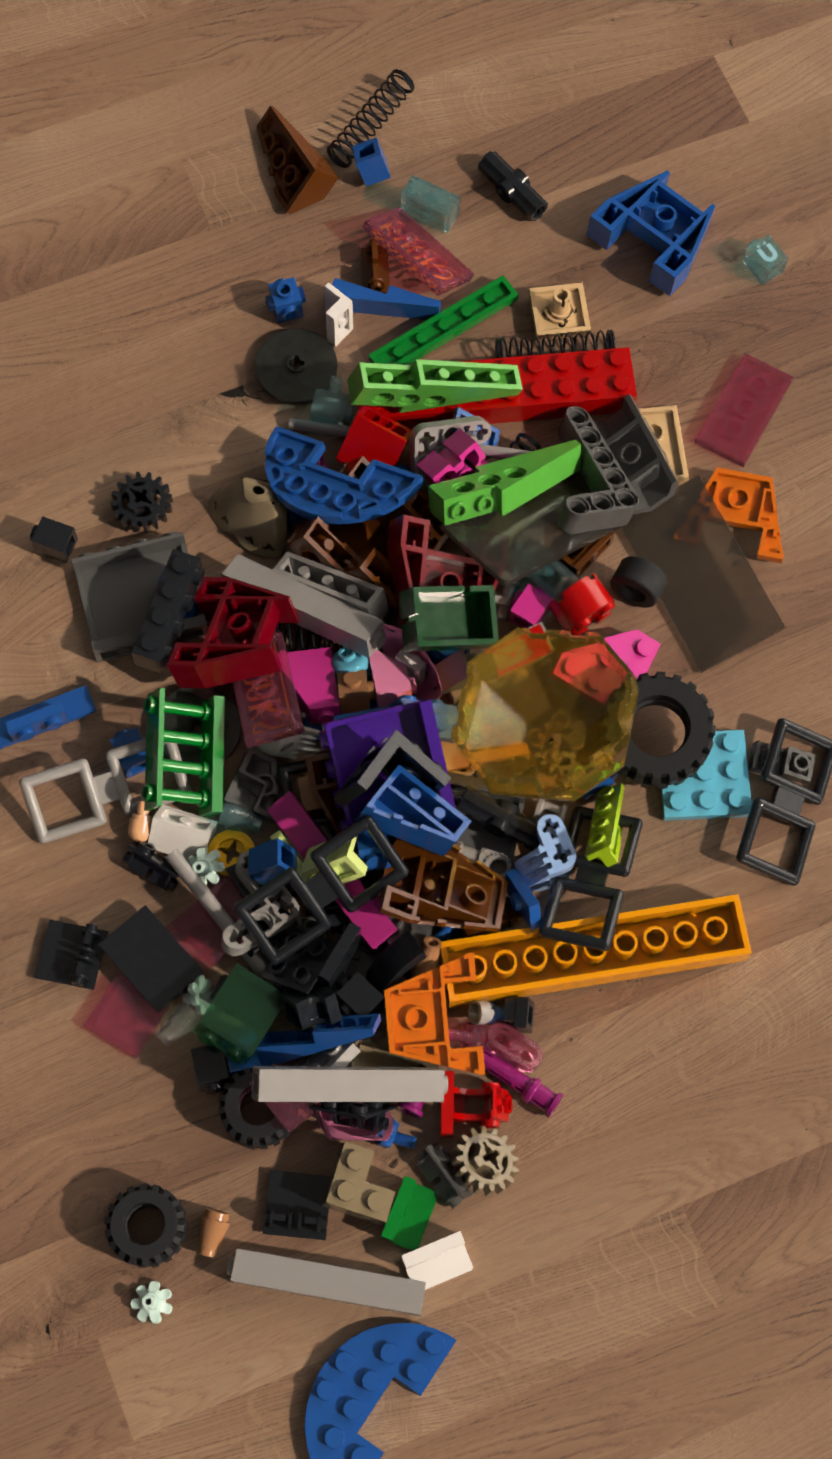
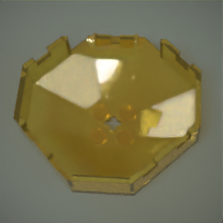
(540, 686)

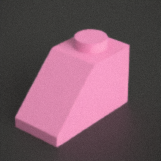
(390, 679)

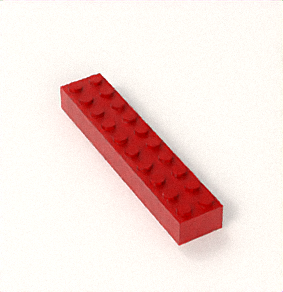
(550, 386)

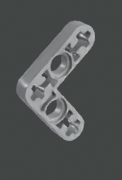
(436, 432)
(268, 912)

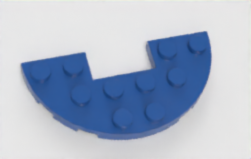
(326, 493)
(358, 1377)

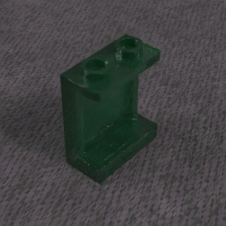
(240, 1015)

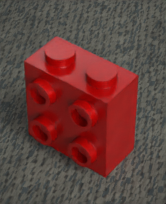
(374, 438)

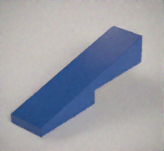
(394, 303)
(292, 1044)

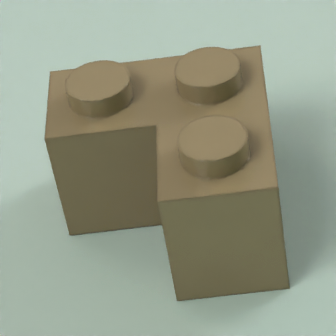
(348, 1187)

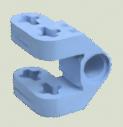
(540, 866)

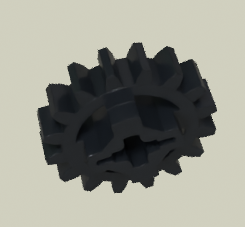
(142, 513)

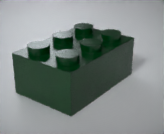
(448, 622)

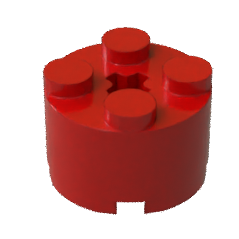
(582, 604)

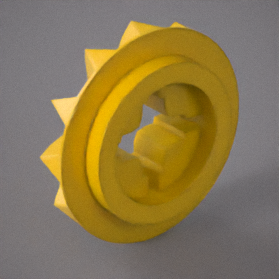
(225, 841)

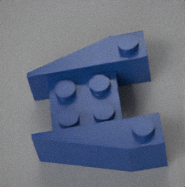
(660, 220)

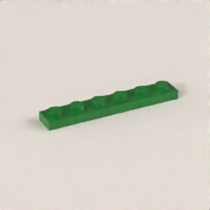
(447, 324)

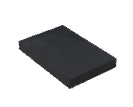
(151, 959)

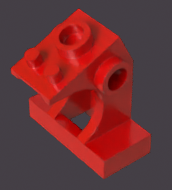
(497, 1106)

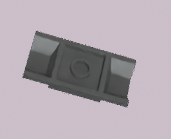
(639, 455)

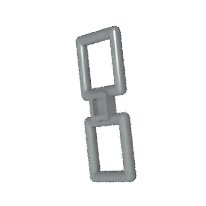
(99, 788)

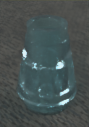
(239, 819)

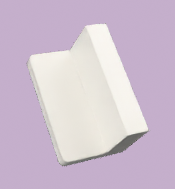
(338, 314)
(180, 830)
(438, 1261)

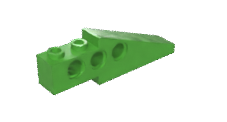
(431, 383)
(503, 483)

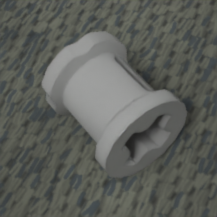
(550, 808)

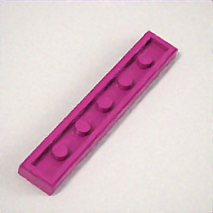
(306, 833)

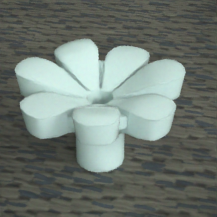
(206, 865)
(199, 994)
(158, 1302)

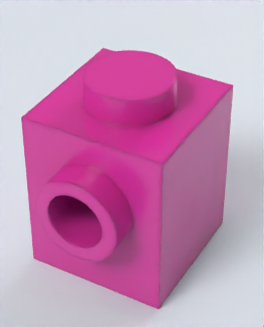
(529, 607)

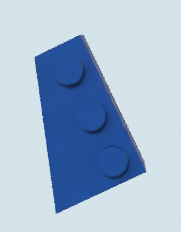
(415, 813)

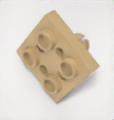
(557, 305)

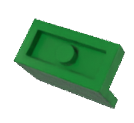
(409, 1215)

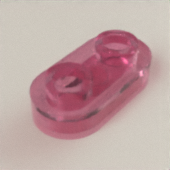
(514, 1047)

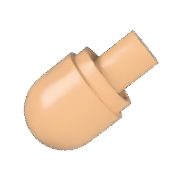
(140, 824)

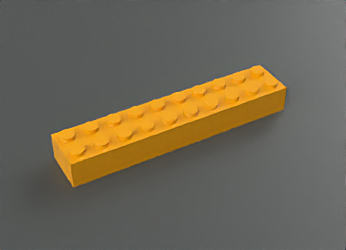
(643, 946)

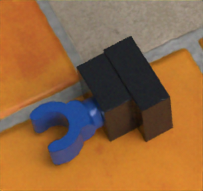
(516, 1012)

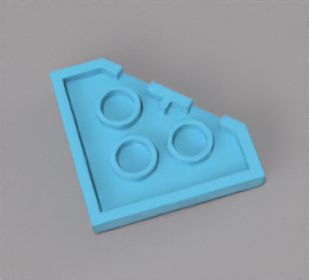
(717, 788)

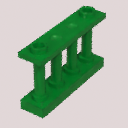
(210, 742)

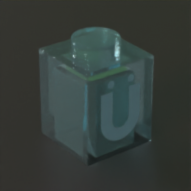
(765, 259)

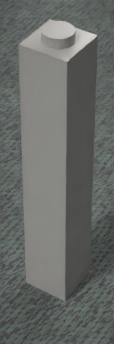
(315, 609)
(348, 1084)
(327, 1282)

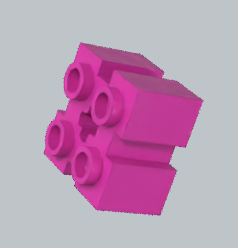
(454, 461)

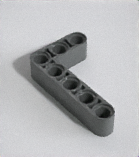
(612, 494)

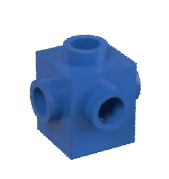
(285, 299)

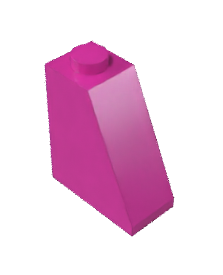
(315, 684)

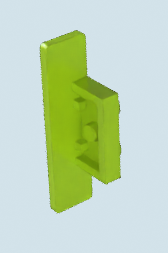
(605, 833)

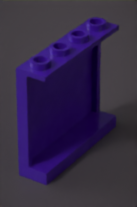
(353, 737)

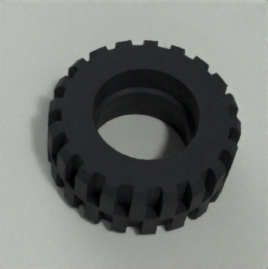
(698, 738)

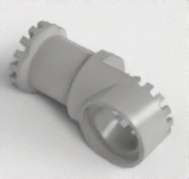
(485, 856)

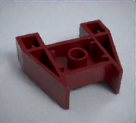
(421, 567)
(238, 635)

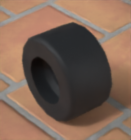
(638, 582)

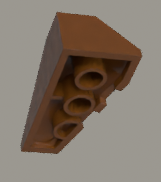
(297, 168)

